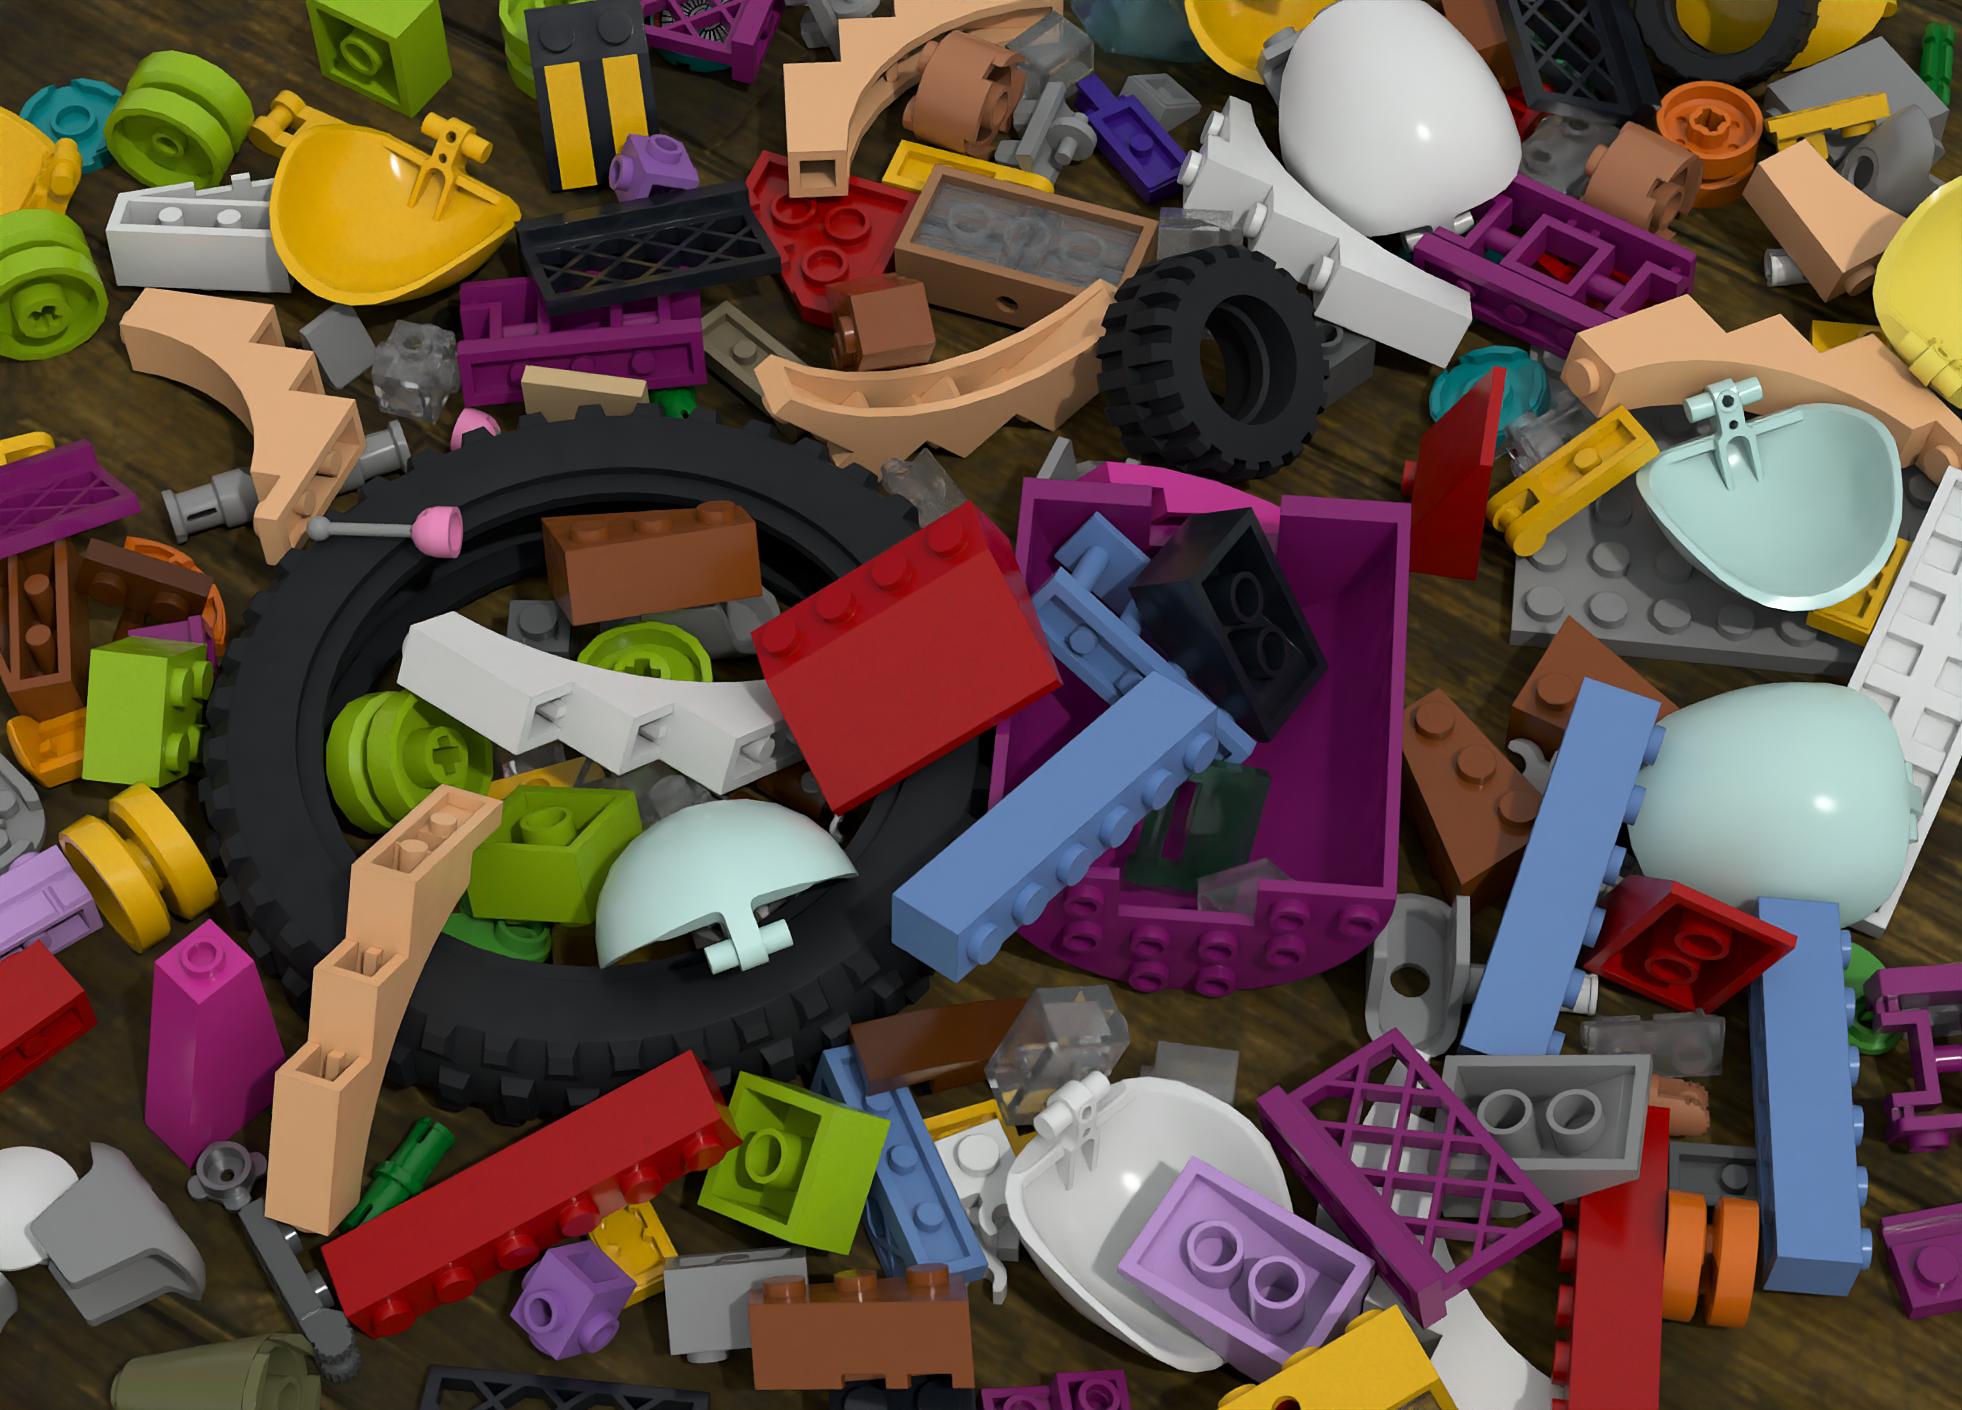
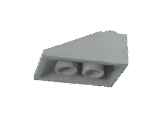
(1560, 1117)

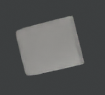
(1162, 98)
(339, 345)

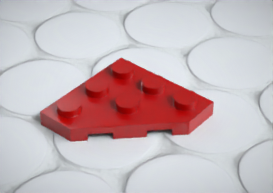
(826, 236)

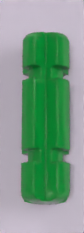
(1937, 59)

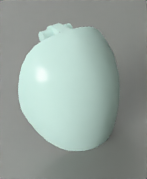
(1780, 503)
(1780, 799)
(712, 868)

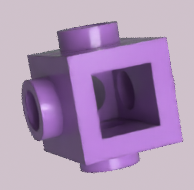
(651, 168)
(572, 1300)

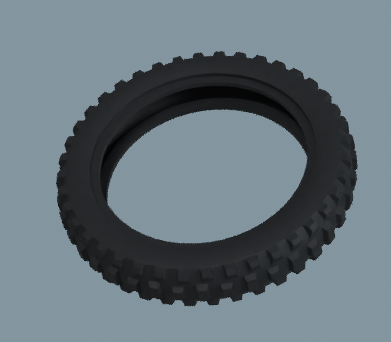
(505, 1026)

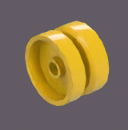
(140, 867)

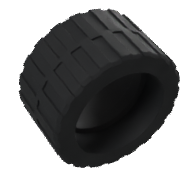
(1772, 53)

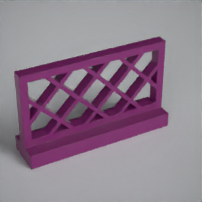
(746, 39)
(58, 497)
(1364, 1214)

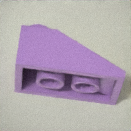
(1245, 1272)

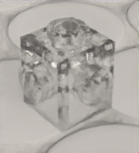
(416, 371)

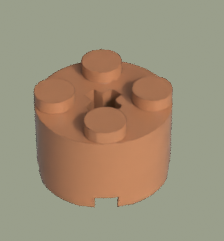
(965, 94)
(1643, 179)

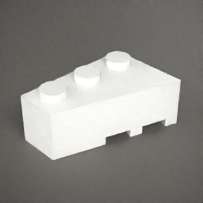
(197, 238)

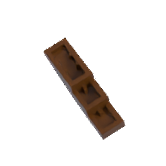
(932, 1045)

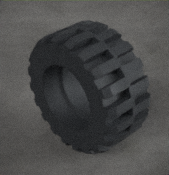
(1268, 356)

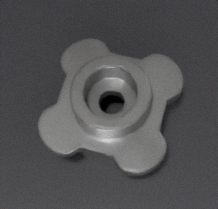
(221, 1159)

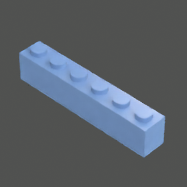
(1053, 827)
(1562, 872)
(1805, 1106)

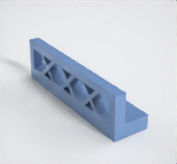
(911, 1200)

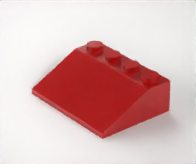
(907, 657)

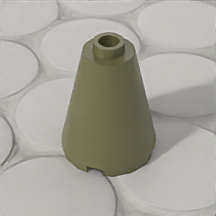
(224, 1375)

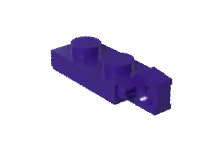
(1131, 140)

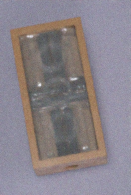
(1014, 247)

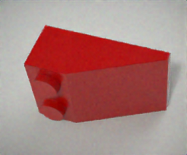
(1453, 482)
(1681, 944)

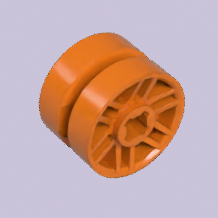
(1719, 127)
(1709, 1258)

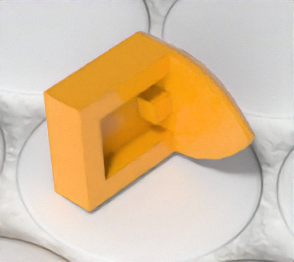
(50, 749)

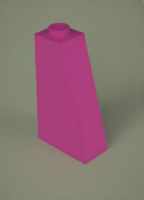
(208, 1044)

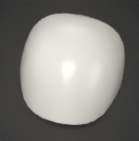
(1395, 120)
(1100, 1175)

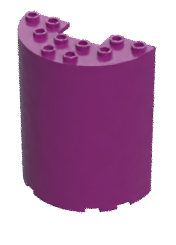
(1331, 764)

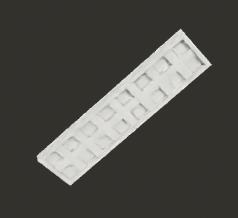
(1917, 666)

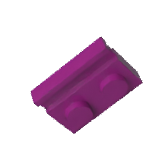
(1925, 1259)

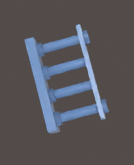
(1099, 644)

